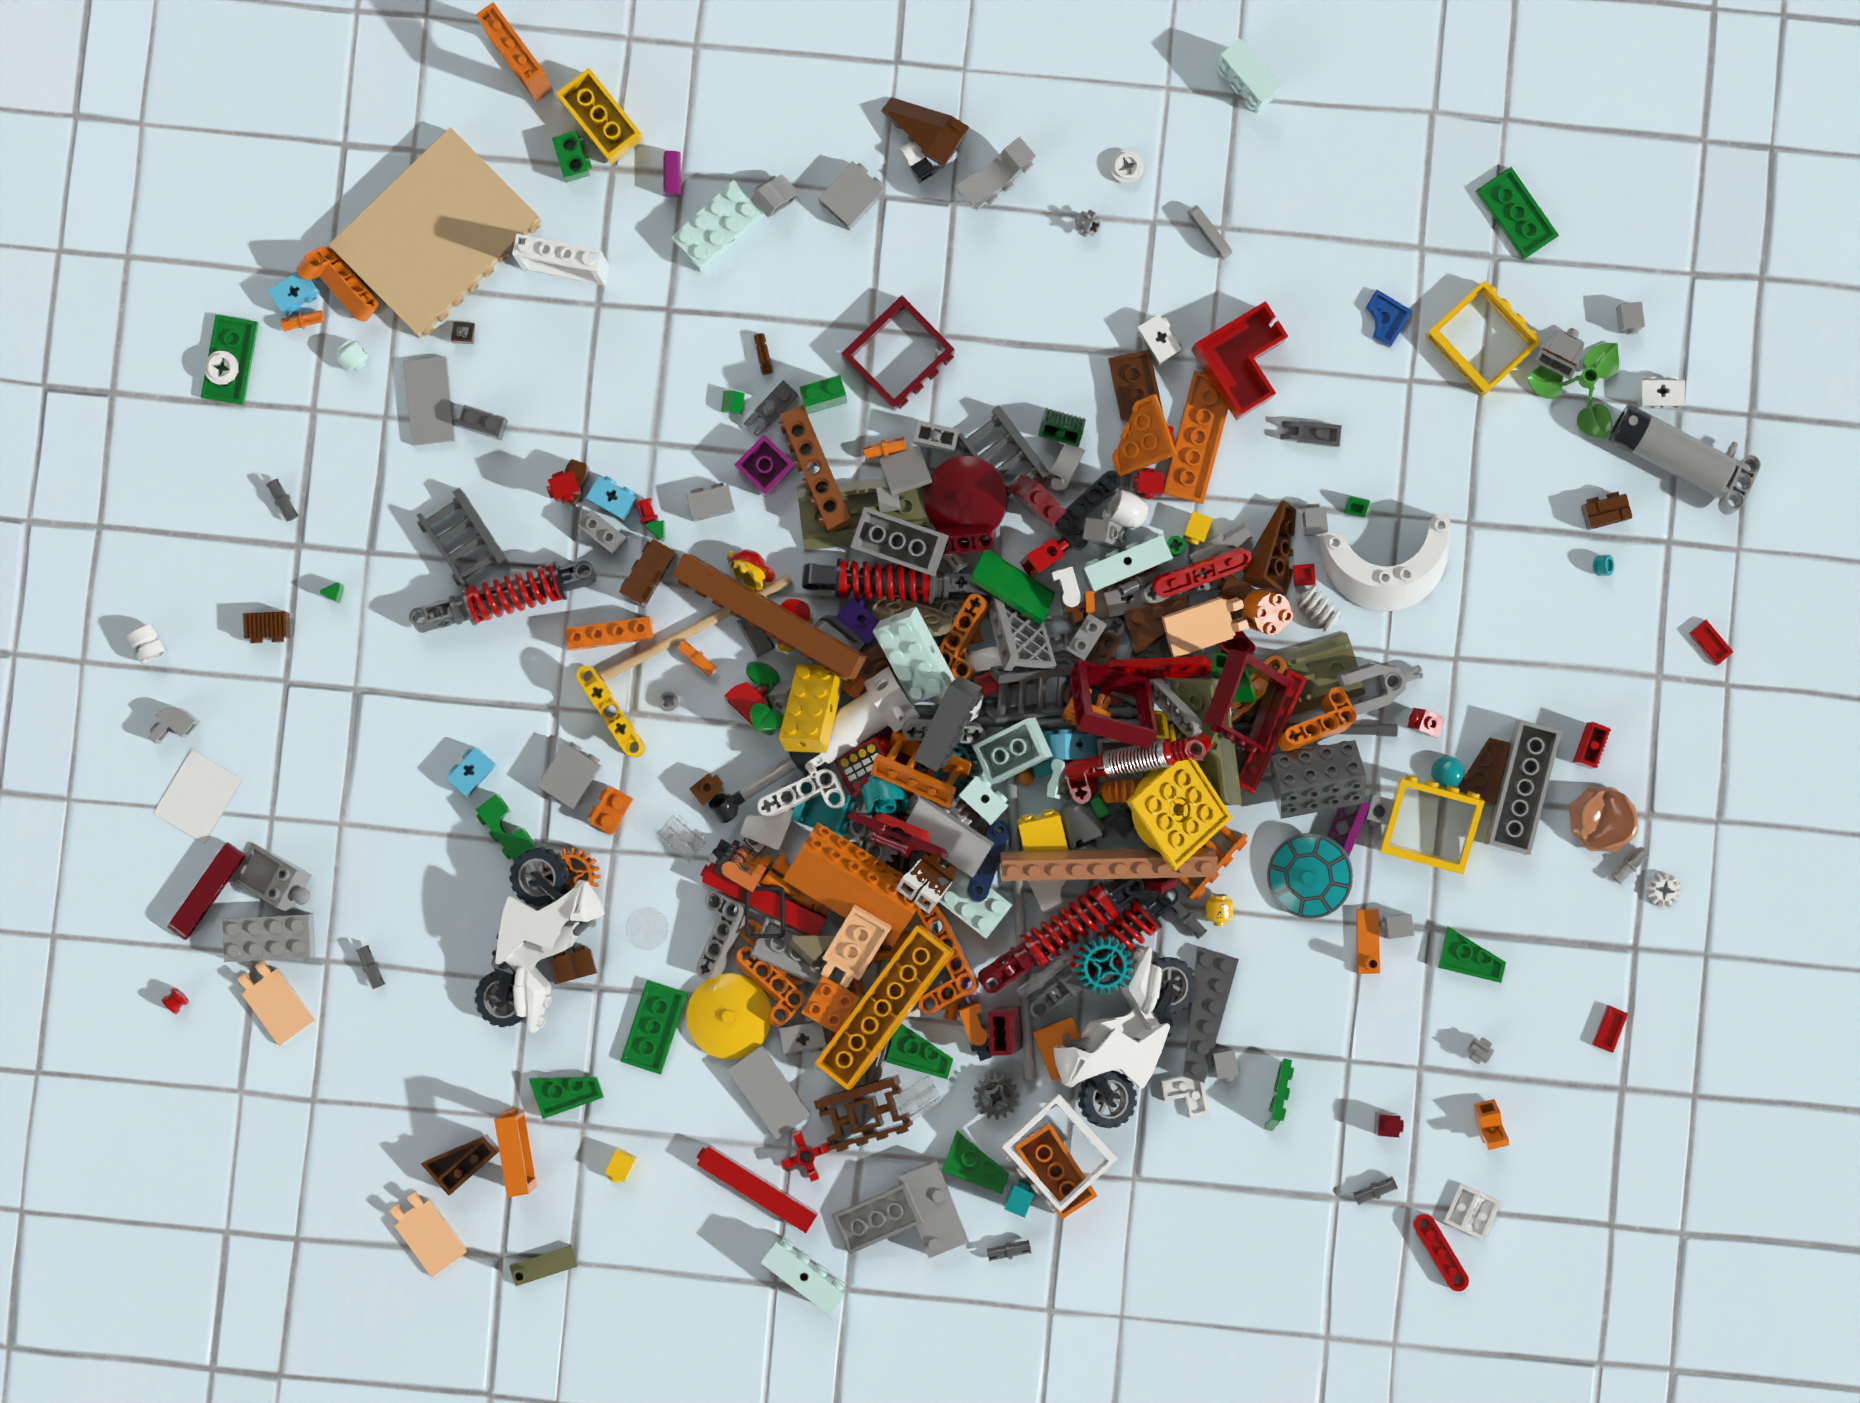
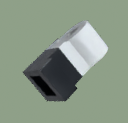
(917, 161)

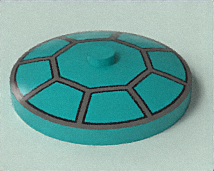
(1310, 875)

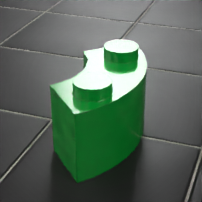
(1245, 690)

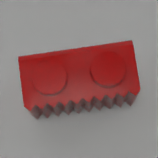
(1591, 745)

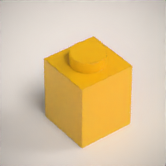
(1197, 528)
(620, 1166)

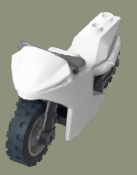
(532, 932)
(1126, 1045)

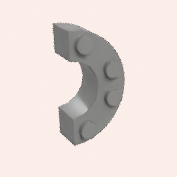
(997, 176)

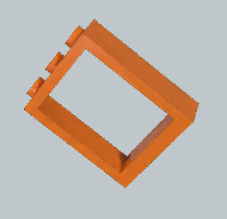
(515, 1152)

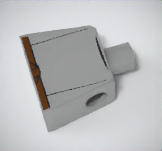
(1561, 352)

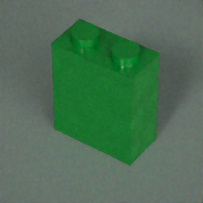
(823, 394)

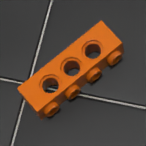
(609, 633)

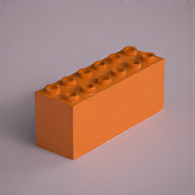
(846, 875)

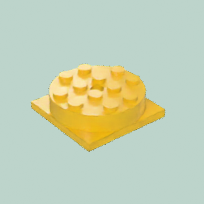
(1195, 816)

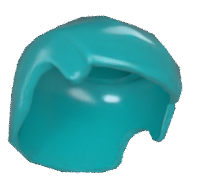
(1447, 771)

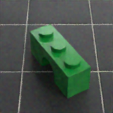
(492, 813)

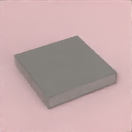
(905, 470)

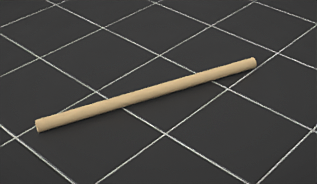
(685, 633)

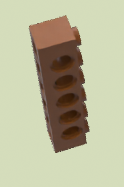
(796, 419)

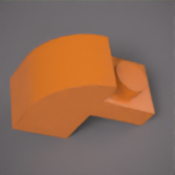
(1490, 1124)

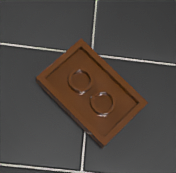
(1132, 380)

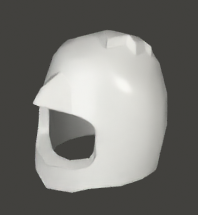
(1129, 511)

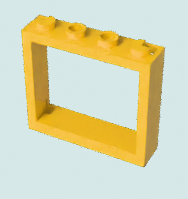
(1503, 307)
(1422, 857)

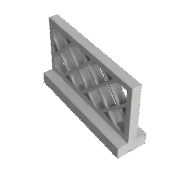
(1008, 647)

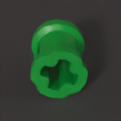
(1178, 540)

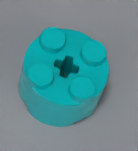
(884, 797)

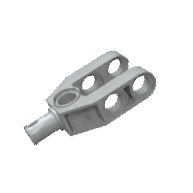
(1383, 671)

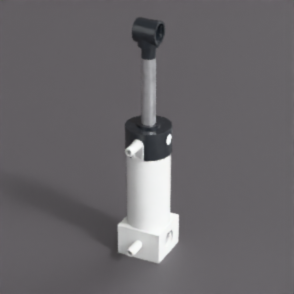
(871, 712)

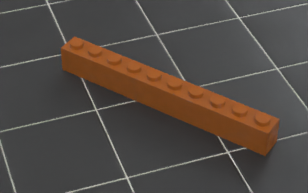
(769, 616)

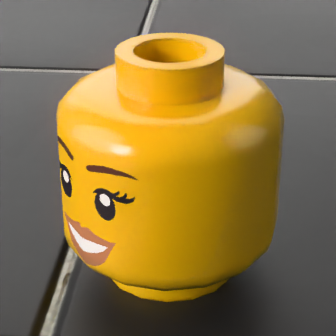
(1219, 909)

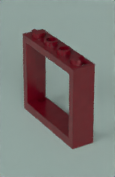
(917, 384)
(1119, 681)
(1269, 708)

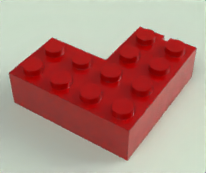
(1231, 354)

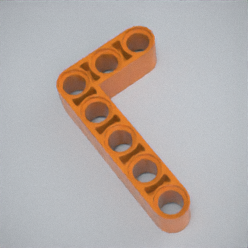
(958, 976)

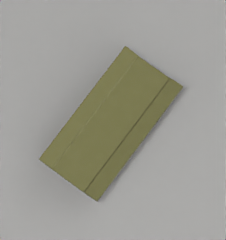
(856, 497)
(1320, 665)
(1220, 762)

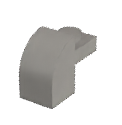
(1064, 468)
(175, 719)

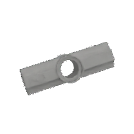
(1223, 543)

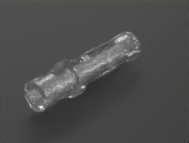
(1038, 980)

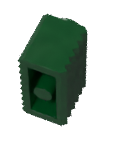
(1061, 427)

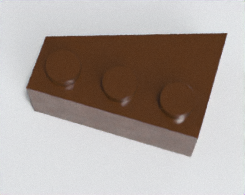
(647, 572)
(1145, 623)
(460, 1163)

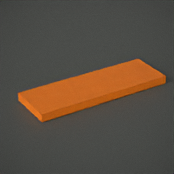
(1196, 441)

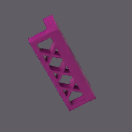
(1354, 826)

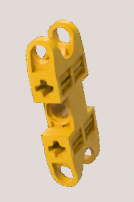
(607, 699)

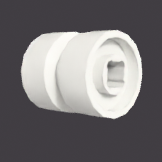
(146, 644)

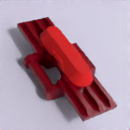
(886, 828)

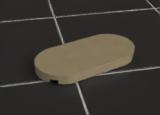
(932, 617)

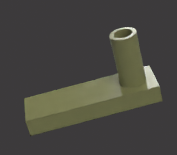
(543, 1265)

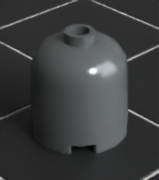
(1081, 824)

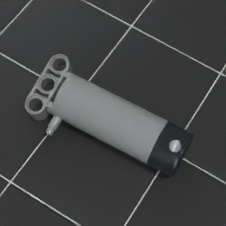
(1686, 457)

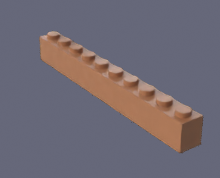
(1102, 865)

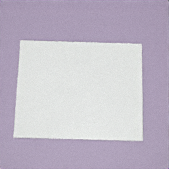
(197, 796)

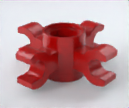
(809, 1165)

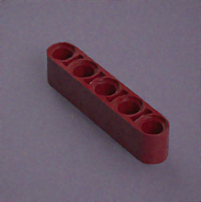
(973, 534)
(206, 891)

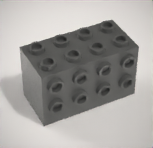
(1318, 779)

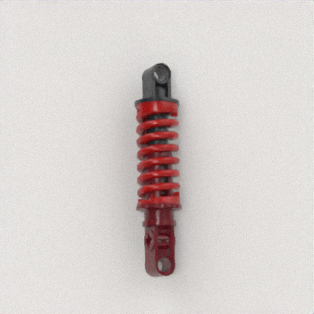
(1038, 947)

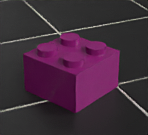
(765, 465)

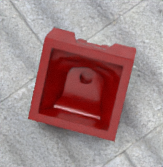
(744, 696)

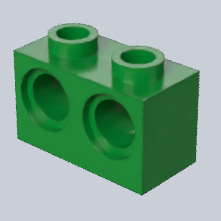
(568, 157)

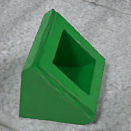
(732, 402)
(1356, 506)
(657, 529)
(333, 591)

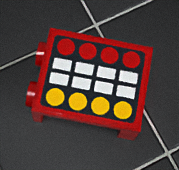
(857, 763)

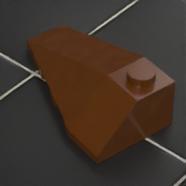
(933, 131)
(1272, 552)

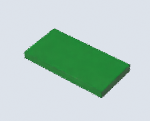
(1517, 213)
(239, 339)
(1012, 586)
(654, 1027)

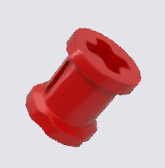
(645, 511)

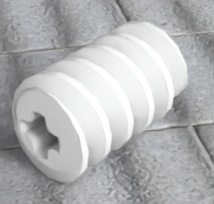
(1319, 608)

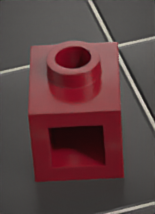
(1388, 1124)

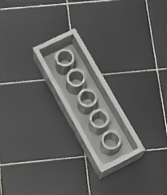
(1523, 787)

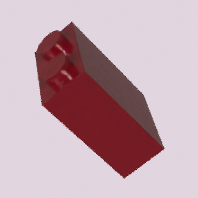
(1036, 500)
(1005, 1030)

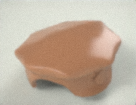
(1603, 819)

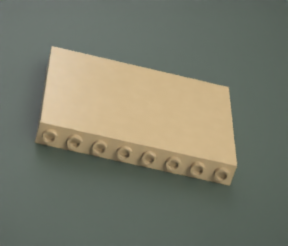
(435, 233)

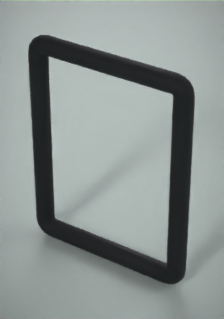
(782, 913)

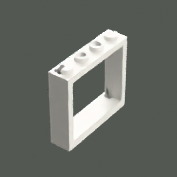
(560, 259)
(1025, 1171)

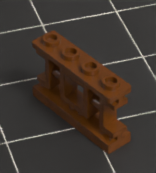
(859, 1097)

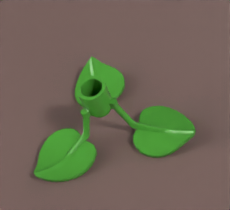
(1600, 362)

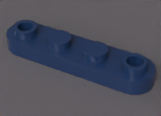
(986, 872)

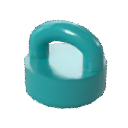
(1603, 565)

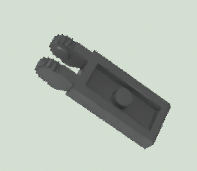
(772, 406)
(1313, 433)

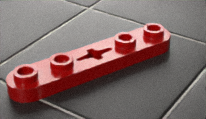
(1217, 566)
(1169, 667)

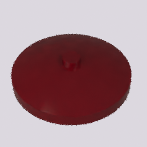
(966, 494)

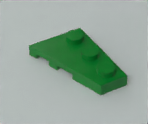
(1468, 958)
(918, 1054)
(1284, 1073)
(564, 1093)
(974, 1166)

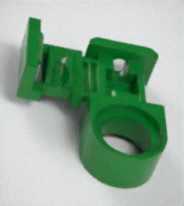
(1099, 806)

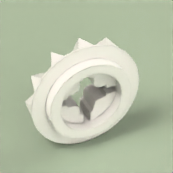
(1130, 157)
(217, 359)
(1656, 896)

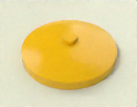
(729, 1016)

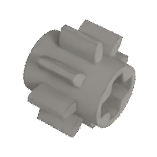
(1087, 223)
(1480, 1050)

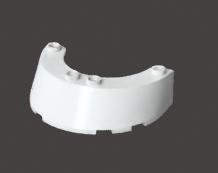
(1387, 586)

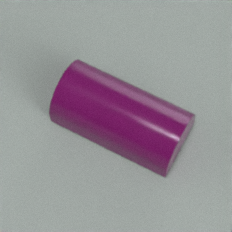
(672, 173)

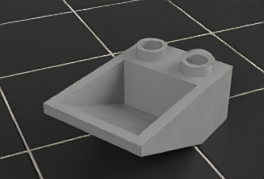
(273, 879)

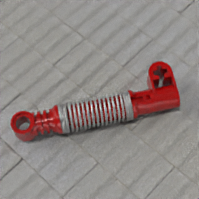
(1128, 759)

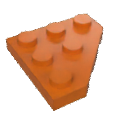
(1144, 438)

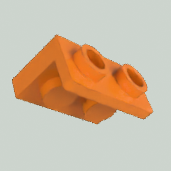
(610, 810)

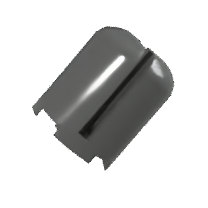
(839, 630)

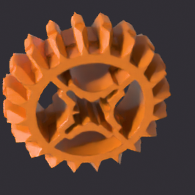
(1118, 790)
(589, 870)

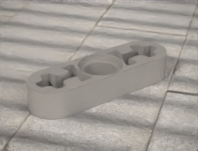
(1209, 232)

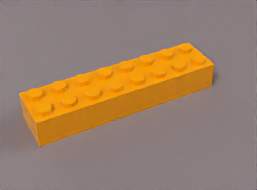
(884, 1007)

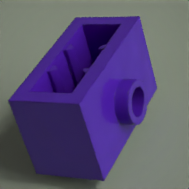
(858, 619)

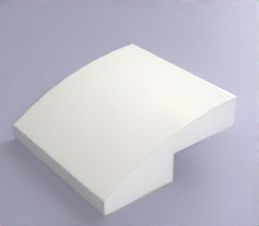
(1472, 1211)

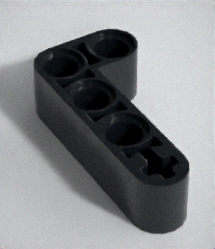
(1089, 505)

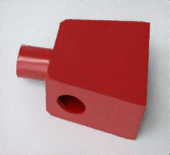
(1039, 560)

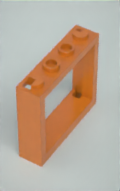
(514, 52)

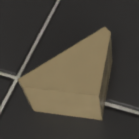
(810, 946)

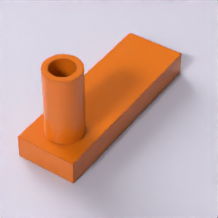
(1367, 941)

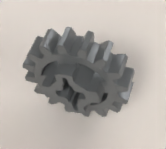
(985, 1092)

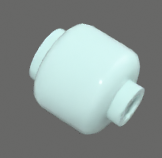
(351, 356)

